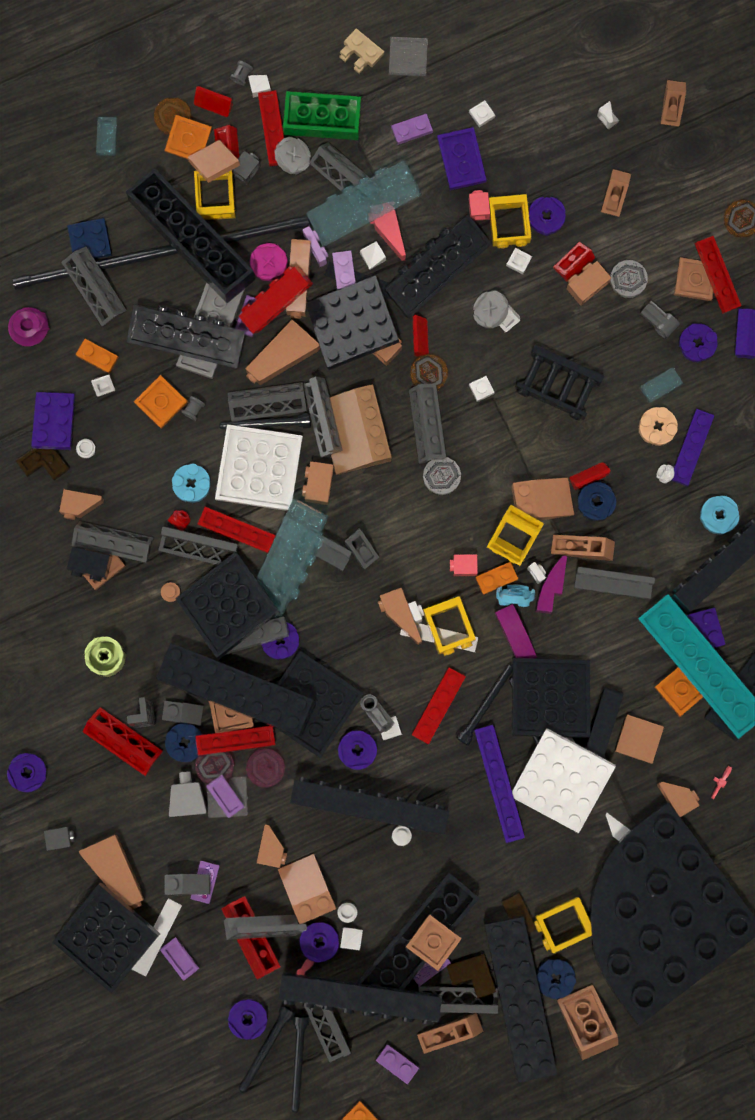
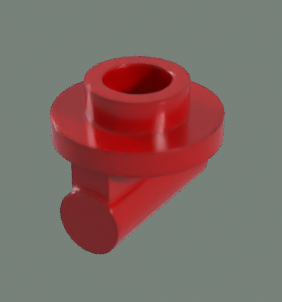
(179, 519)

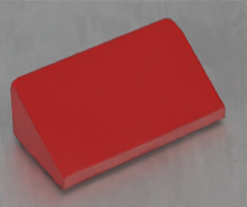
(213, 101)
(229, 138)
(574, 261)
(420, 336)
(589, 476)

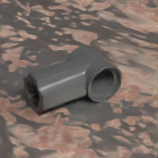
(663, 323)
(377, 713)

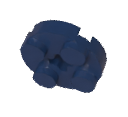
(606, 496)
(174, 737)
(556, 967)

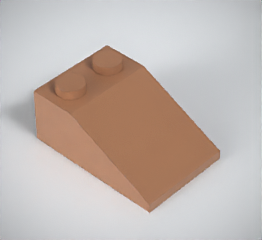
(543, 498)
(306, 889)
(588, 1022)

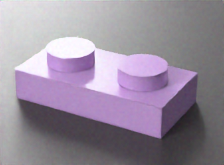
(319, 253)
(343, 269)

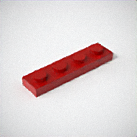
(271, 123)
(717, 274)
(236, 530)
(438, 706)
(235, 740)

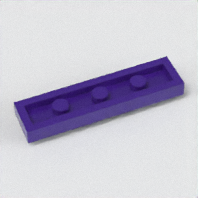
(692, 447)

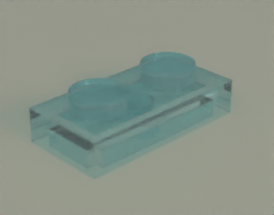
(106, 136)
(661, 385)

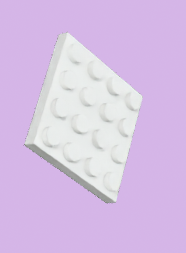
(258, 467)
(562, 780)

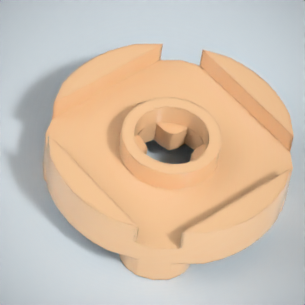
(655, 436)

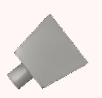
(186, 797)

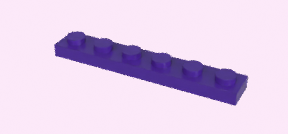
(499, 784)

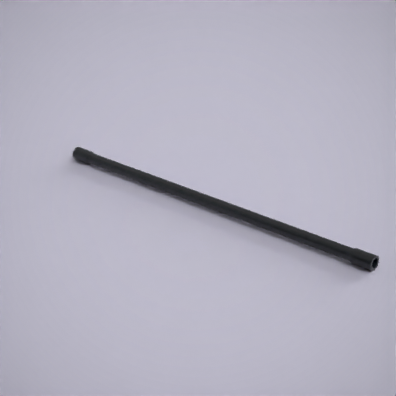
(294, 223)

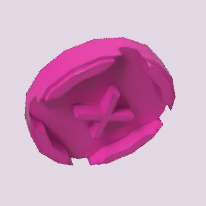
(268, 262)

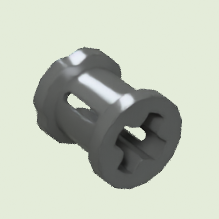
(241, 73)
(193, 408)

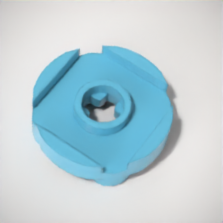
(181, 479)
(709, 519)
(515, 594)

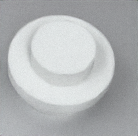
(85, 448)
(665, 473)
(401, 835)
(347, 912)

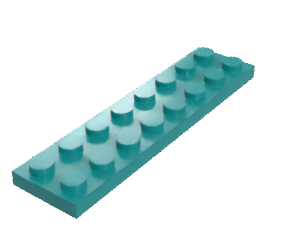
(701, 665)

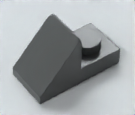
(361, 549)
(182, 713)

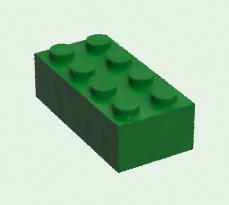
(322, 115)

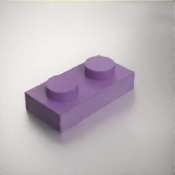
(411, 129)
(397, 1064)

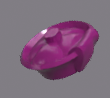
(28, 326)

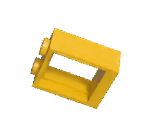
(508, 202)
(215, 212)
(521, 521)
(442, 607)
(582, 915)

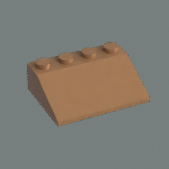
(359, 430)

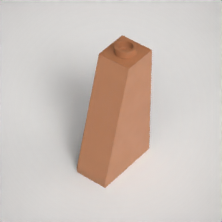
(301, 257)
(282, 353)
(114, 869)

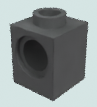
(248, 167)
(59, 838)

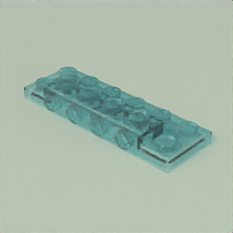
(363, 203)
(292, 554)

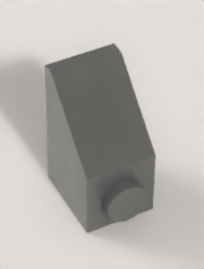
(187, 884)

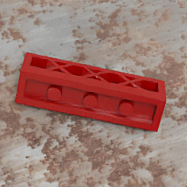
(119, 743)

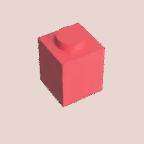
(479, 205)
(464, 565)

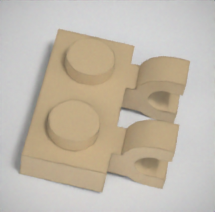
(362, 47)

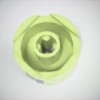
(106, 667)

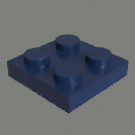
(91, 235)

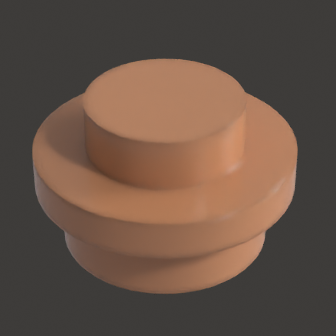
(170, 592)

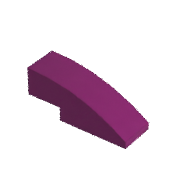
(552, 586)
(515, 633)

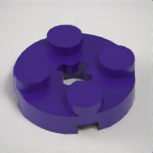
(546, 205)
(707, 337)
(283, 650)
(364, 741)
(33, 763)
(309, 947)
(236, 1019)

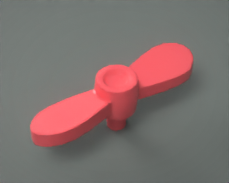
(721, 782)
(306, 966)

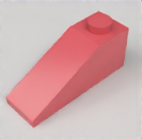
(389, 230)

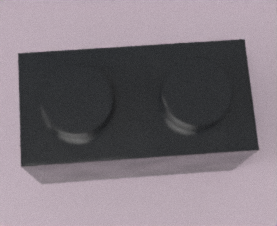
(89, 563)

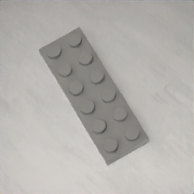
(212, 307)

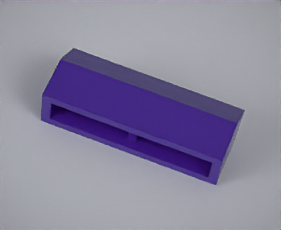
(745, 334)

